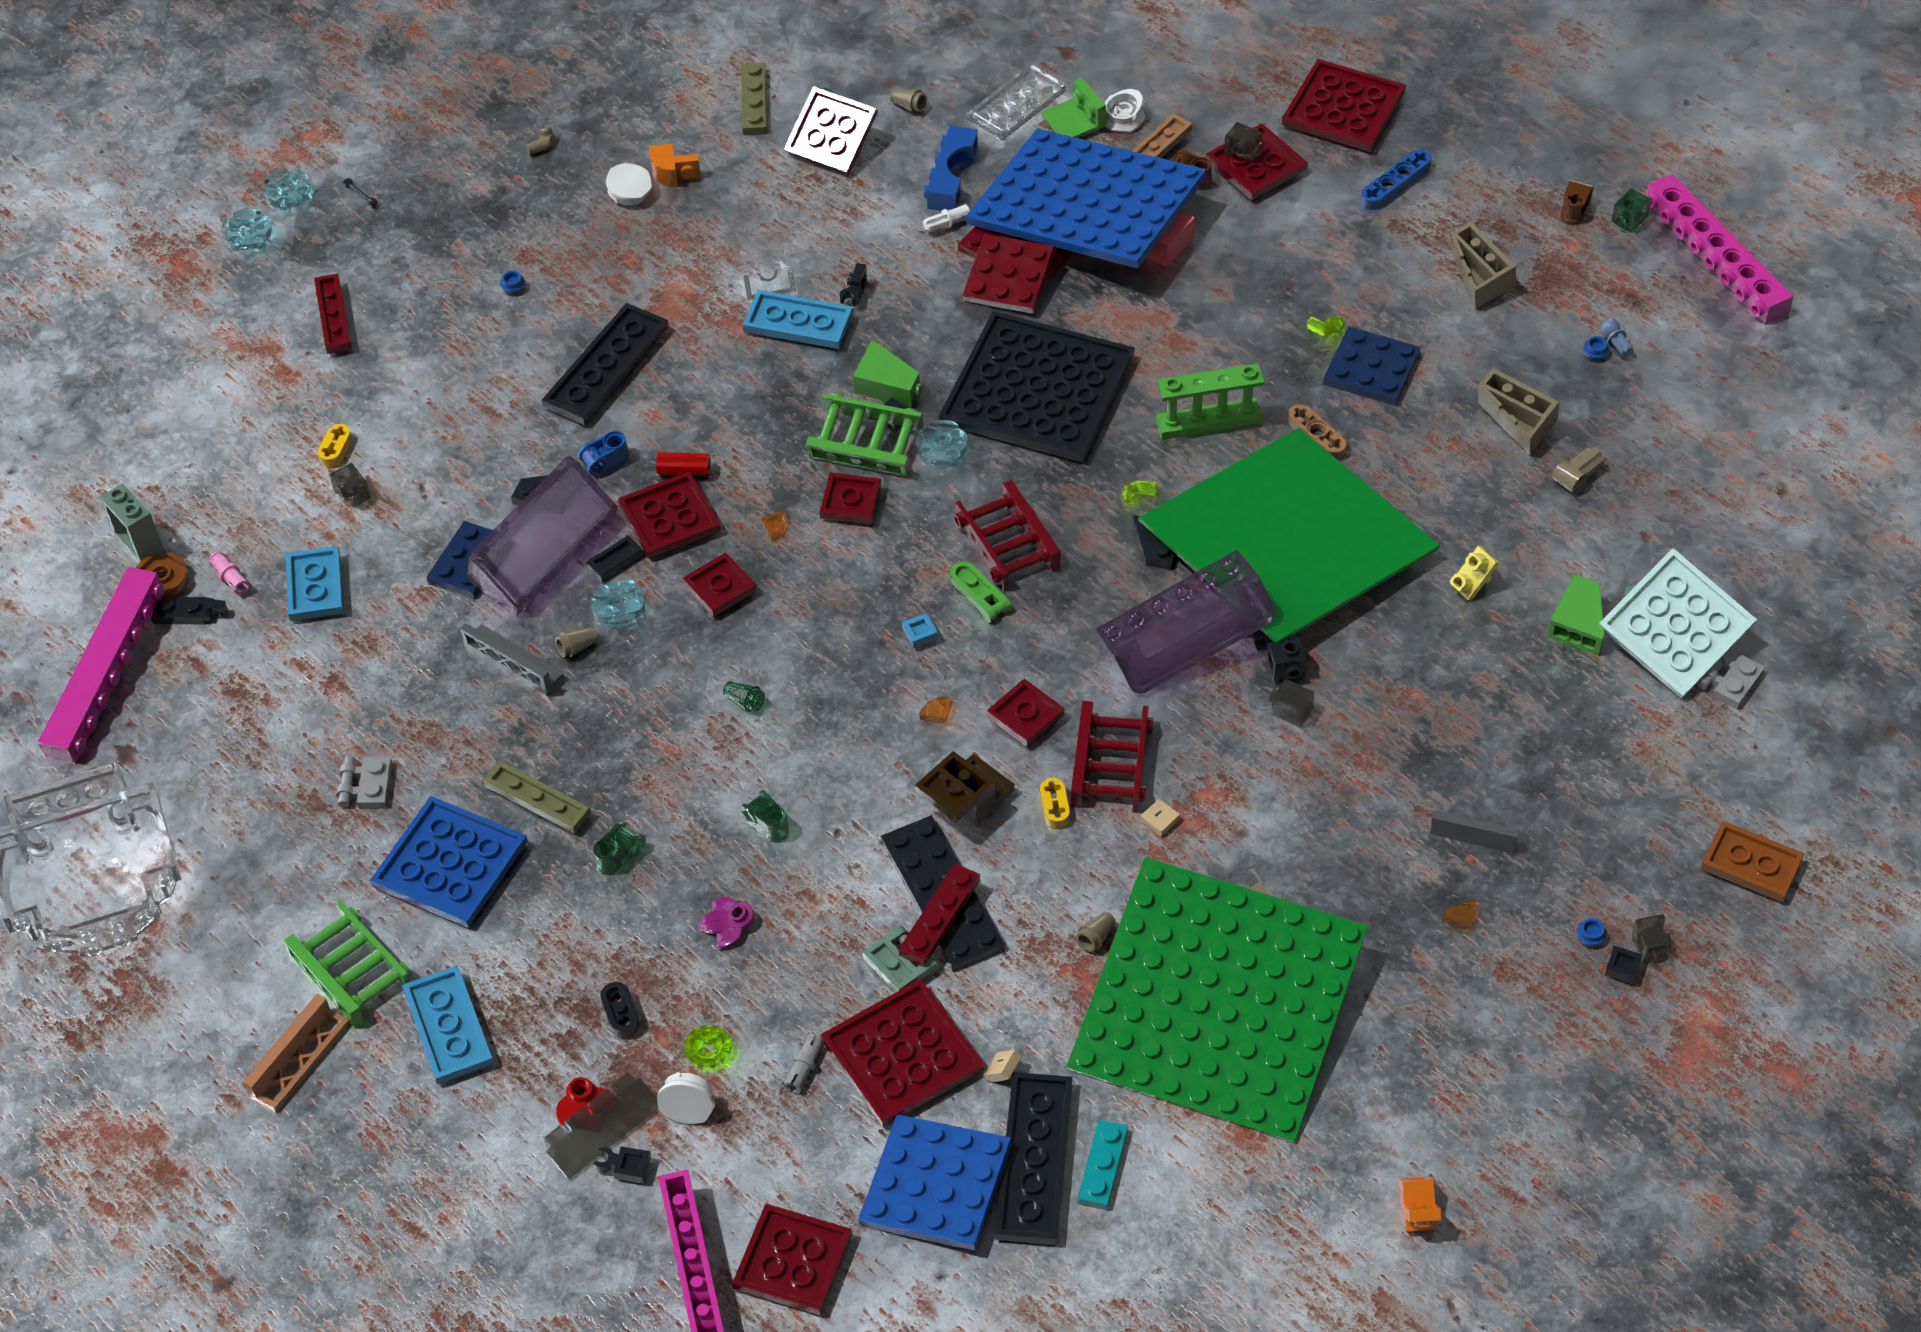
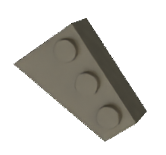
(1481, 265)
(1518, 408)

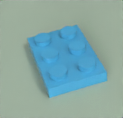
(314, 583)

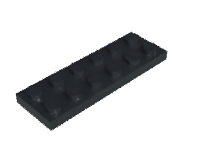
(605, 363)
(923, 863)
(1036, 1161)

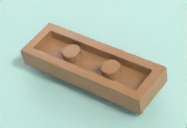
(1164, 137)

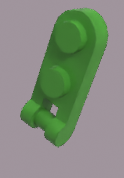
(979, 590)

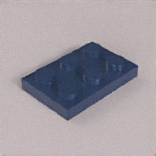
(452, 566)

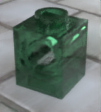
(1631, 210)

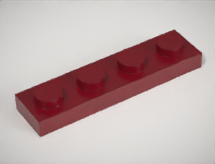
(332, 313)
(939, 915)

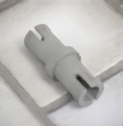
(803, 1064)

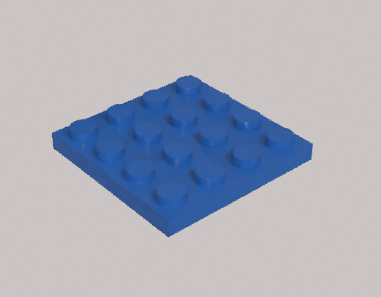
(449, 861)
(935, 1182)

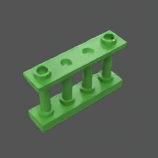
(1212, 417)
(860, 457)
(335, 988)

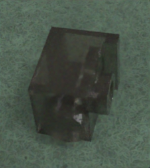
(1243, 142)
(350, 485)
(1651, 939)

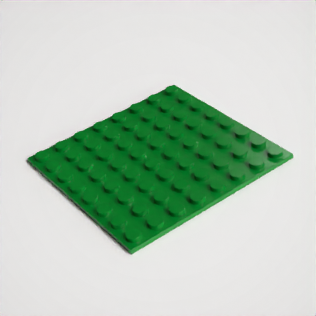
(1300, 525)
(1218, 999)

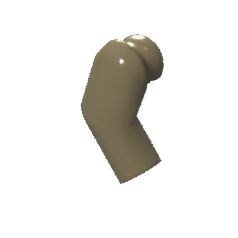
(543, 143)

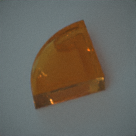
(774, 525)
(937, 710)
(1461, 915)

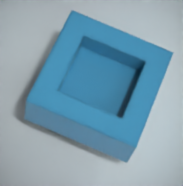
(920, 630)

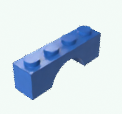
(956, 150)

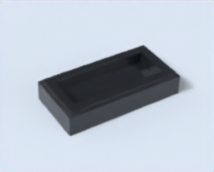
(615, 558)

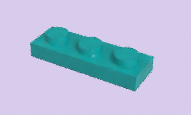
(1102, 1165)

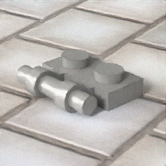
(1737, 682)
(373, 784)

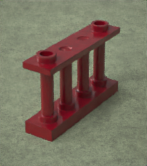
(1022, 517)
(1087, 743)

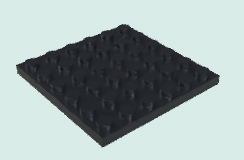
(1037, 385)

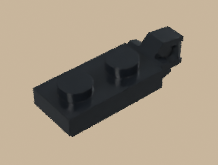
(188, 610)

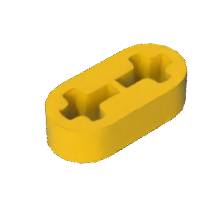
(330, 444)
(1059, 802)

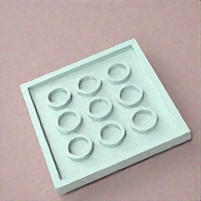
(1677, 623)

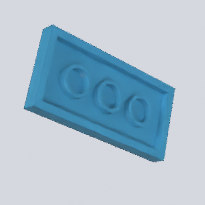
(798, 319)
(447, 1024)

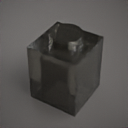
(1291, 702)

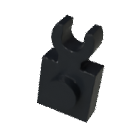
(628, 1165)

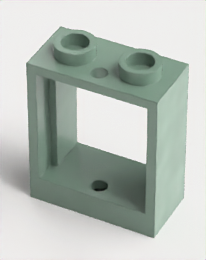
(131, 523)

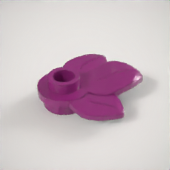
(725, 922)

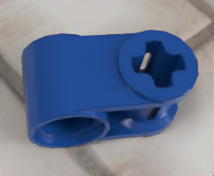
(605, 453)

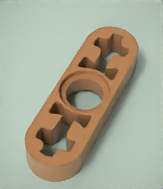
(1313, 422)

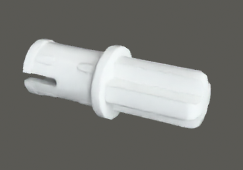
(946, 218)

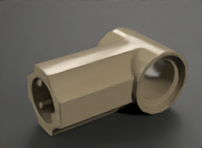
(1575, 473)

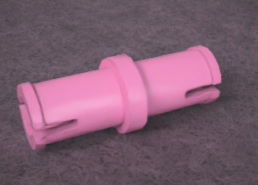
(229, 572)

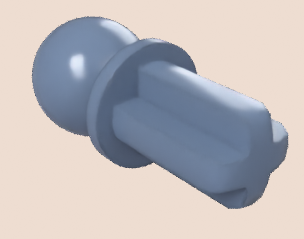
(1615, 336)

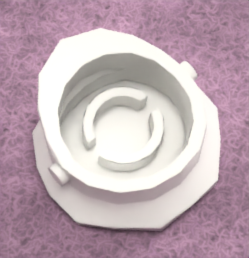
(1124, 111)
(628, 184)
(686, 1098)

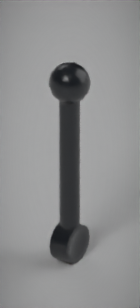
(348, 183)

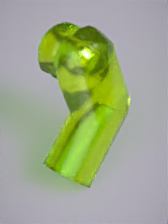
(1326, 327)
(1137, 486)

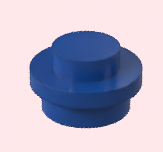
(512, 282)
(1596, 348)
(1591, 932)

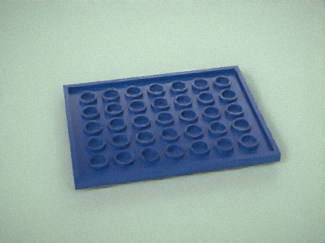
(1087, 197)

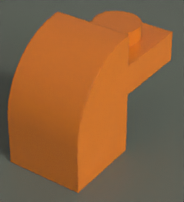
(670, 168)
(1418, 1203)

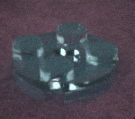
(286, 199)
(256, 237)
(948, 454)
(617, 591)

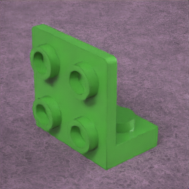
(1079, 115)

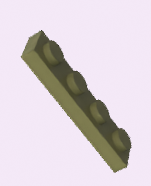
(754, 99)
(537, 797)

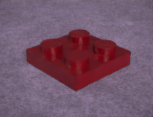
(850, 498)
(719, 584)
(1025, 712)

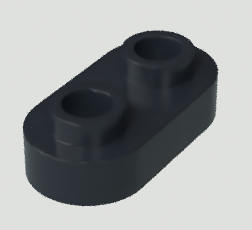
(620, 1011)

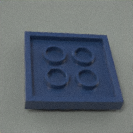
(1371, 365)

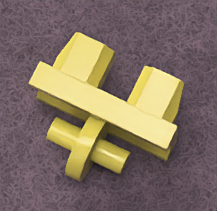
(1474, 573)

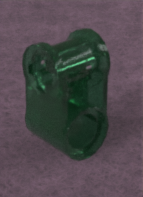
(766, 817)
(617, 848)

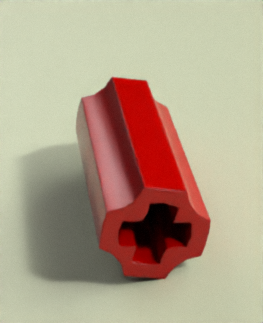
(678, 463)

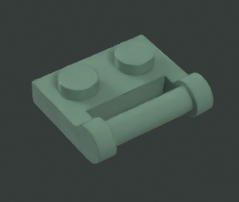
(894, 969)

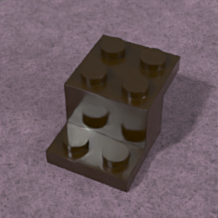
(964, 787)

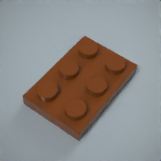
(1752, 861)

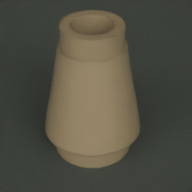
(909, 99)
(574, 641)
(1093, 933)

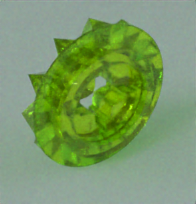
(707, 1035)

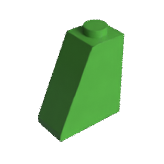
(886, 376)
(1579, 616)

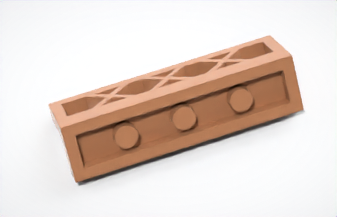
(287, 1048)

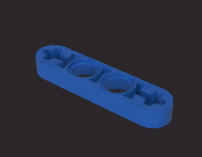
(1399, 181)

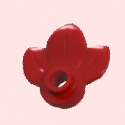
(572, 1103)

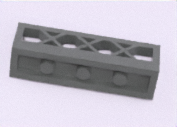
(512, 658)

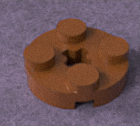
(173, 565)

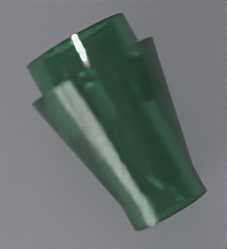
(747, 696)

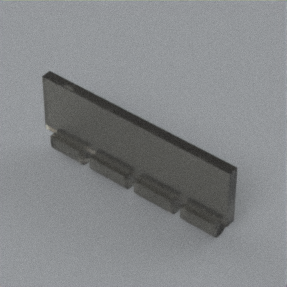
(610, 1122)

